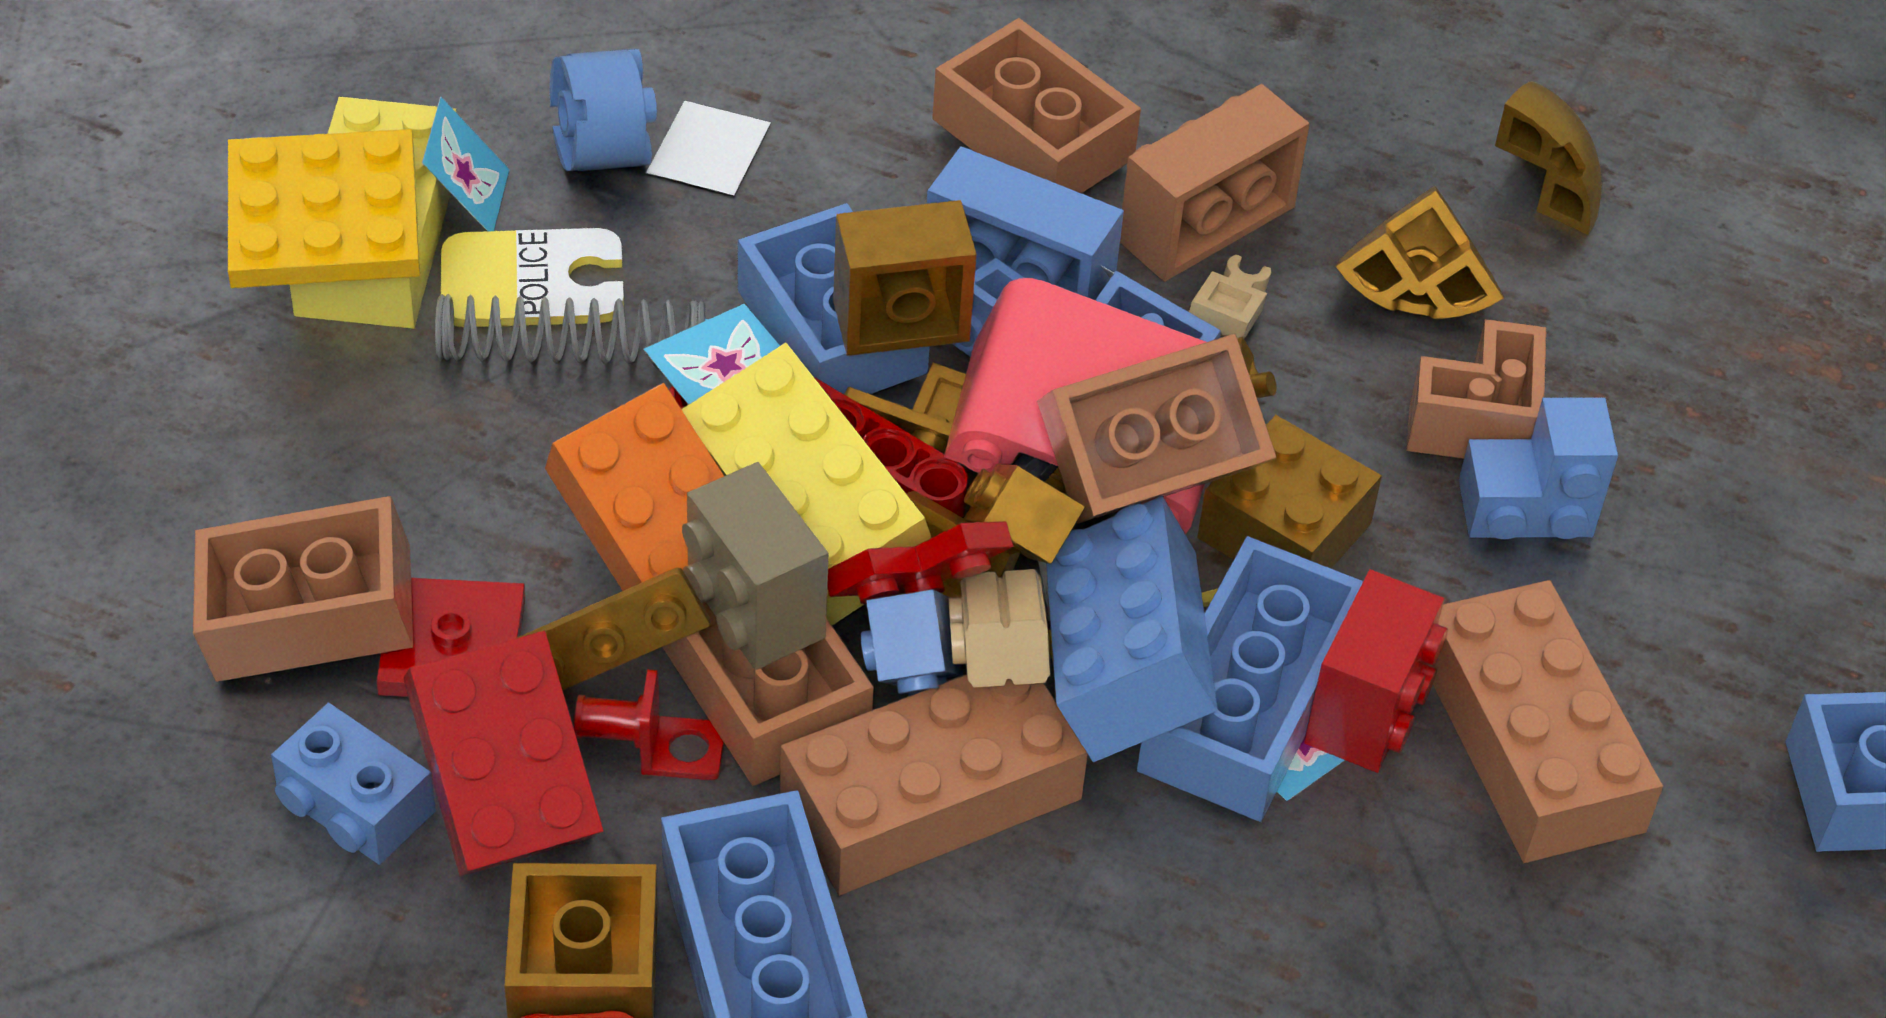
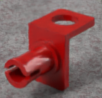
(651, 733)

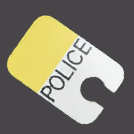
(530, 267)

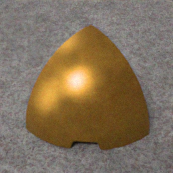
(1552, 136)
(1421, 263)

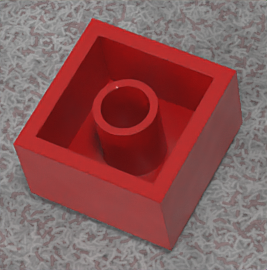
(1376, 672)

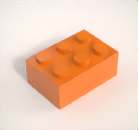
(631, 483)

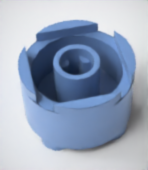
(601, 110)

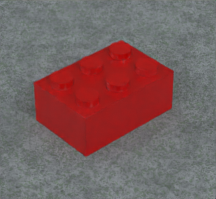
(502, 753)

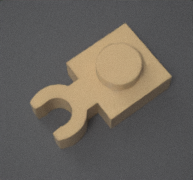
(1232, 299)

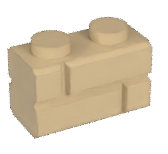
(1001, 629)

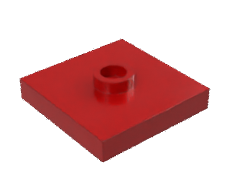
(452, 620)

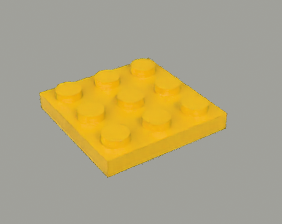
(322, 208)

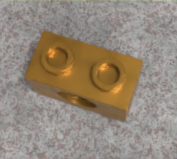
(1034, 510)

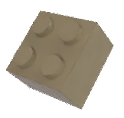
(756, 566)

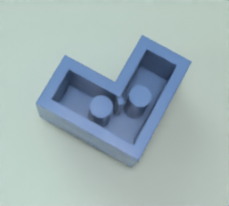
(1544, 482)

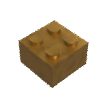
(904, 277)
(1300, 502)
(582, 939)

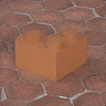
(1483, 398)

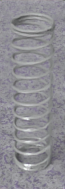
(445, 329)

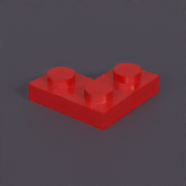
(895, 570)

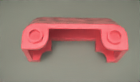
(1037, 343)

